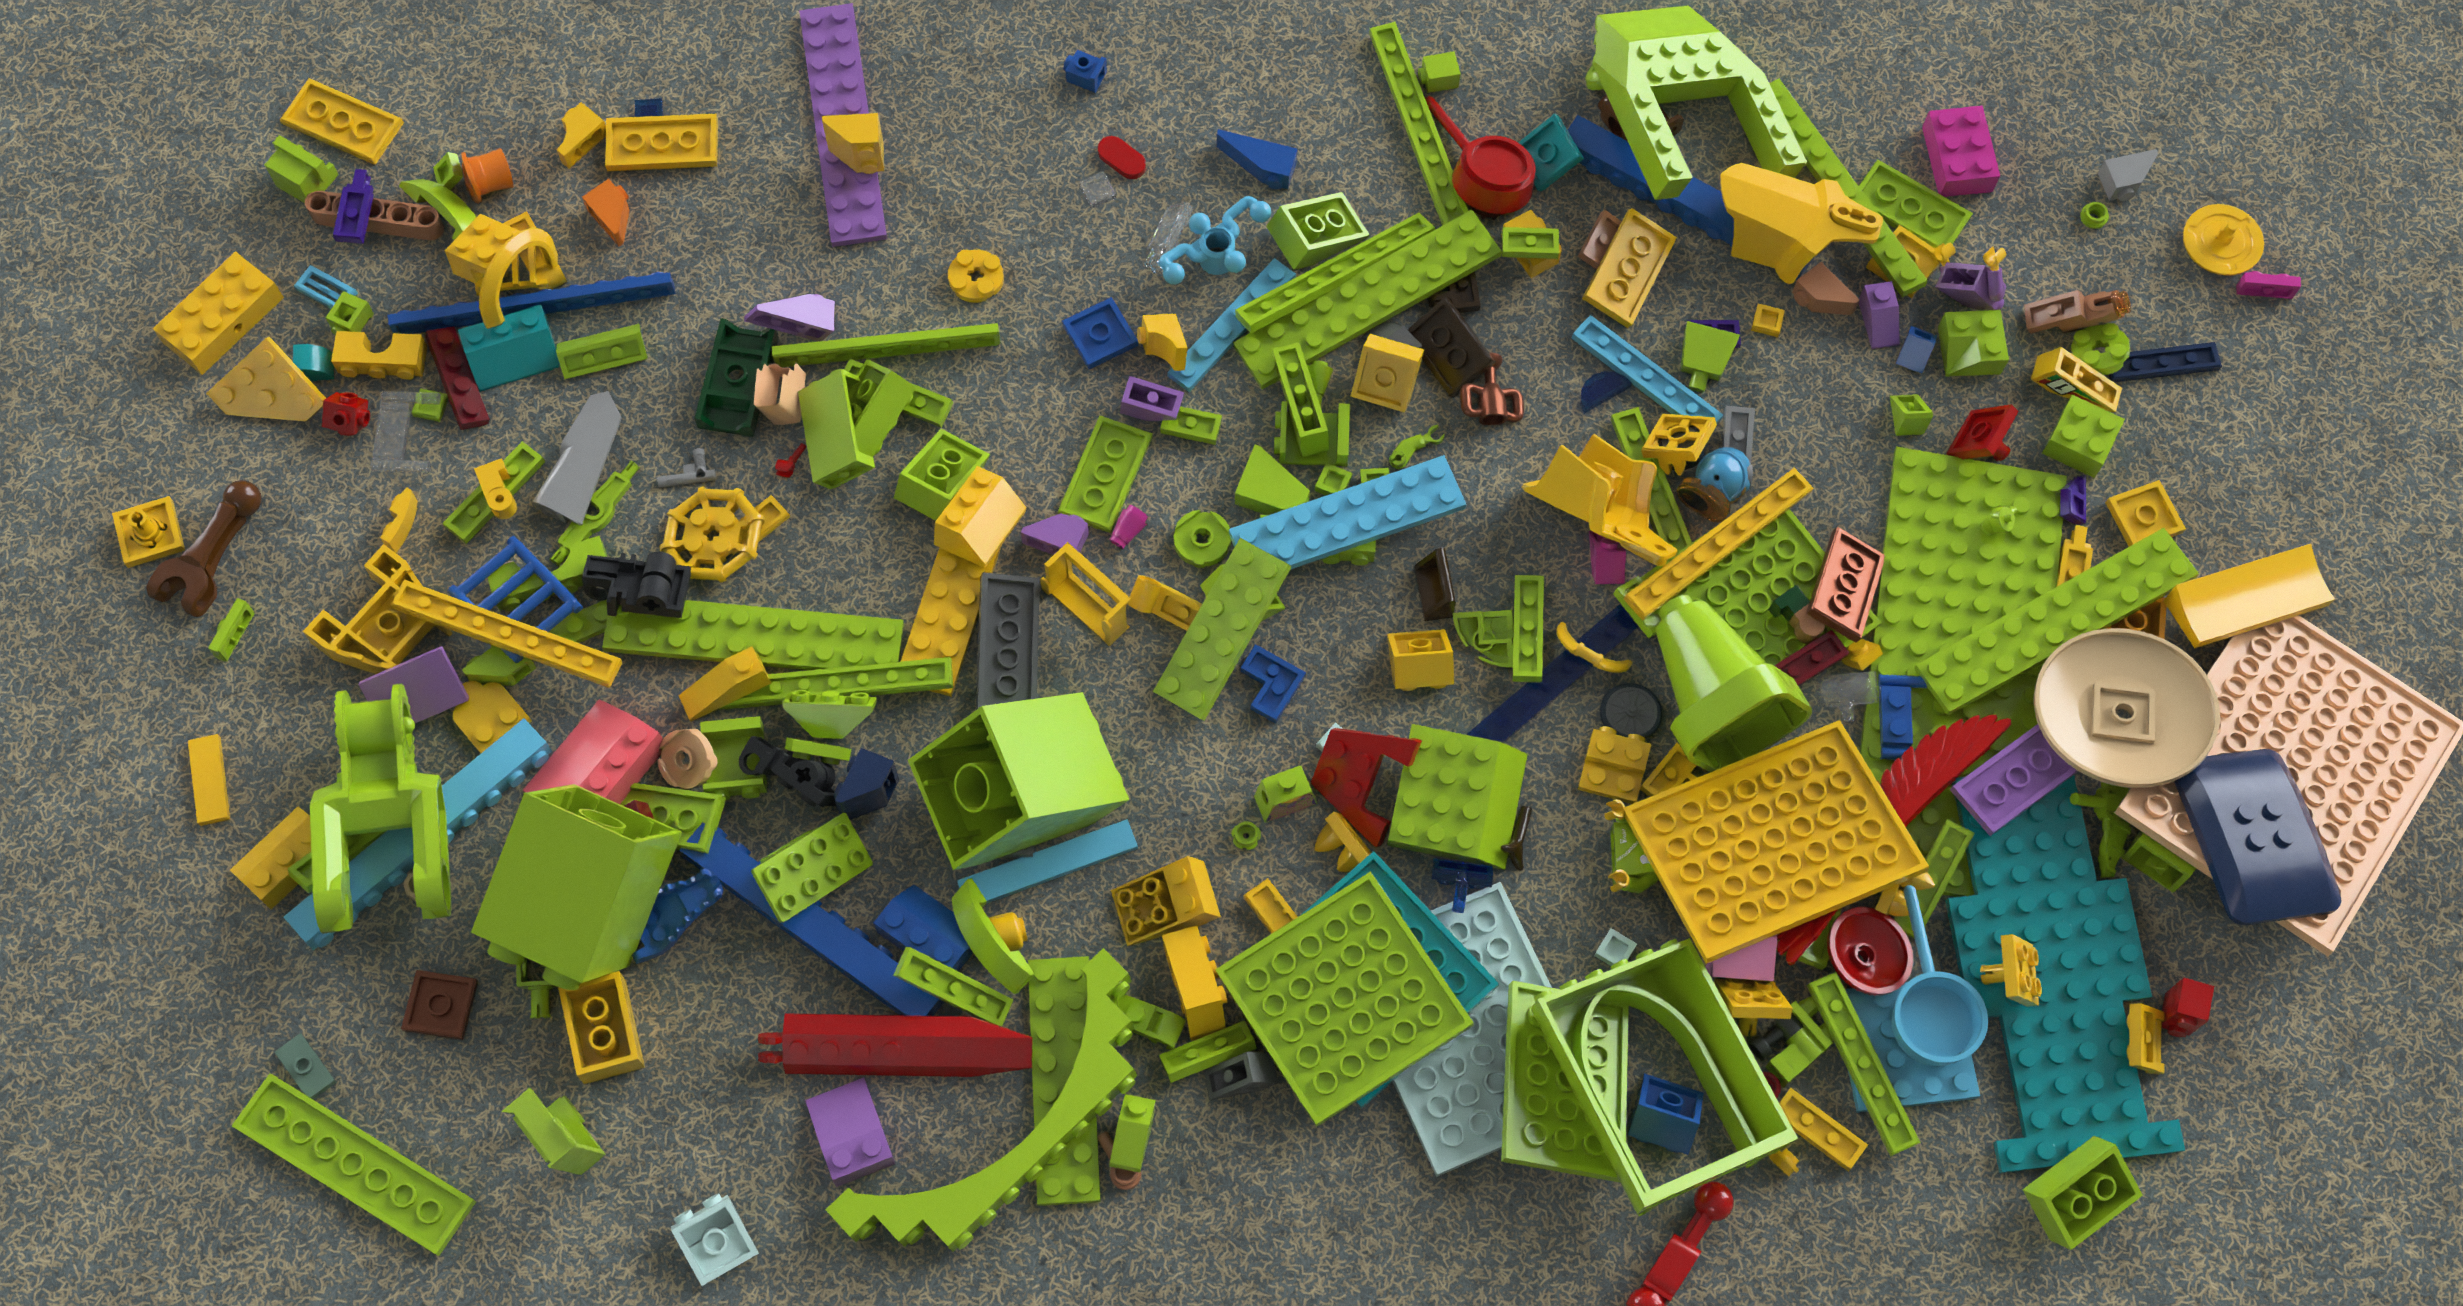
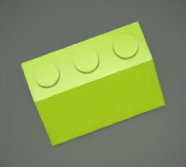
(877, 404)

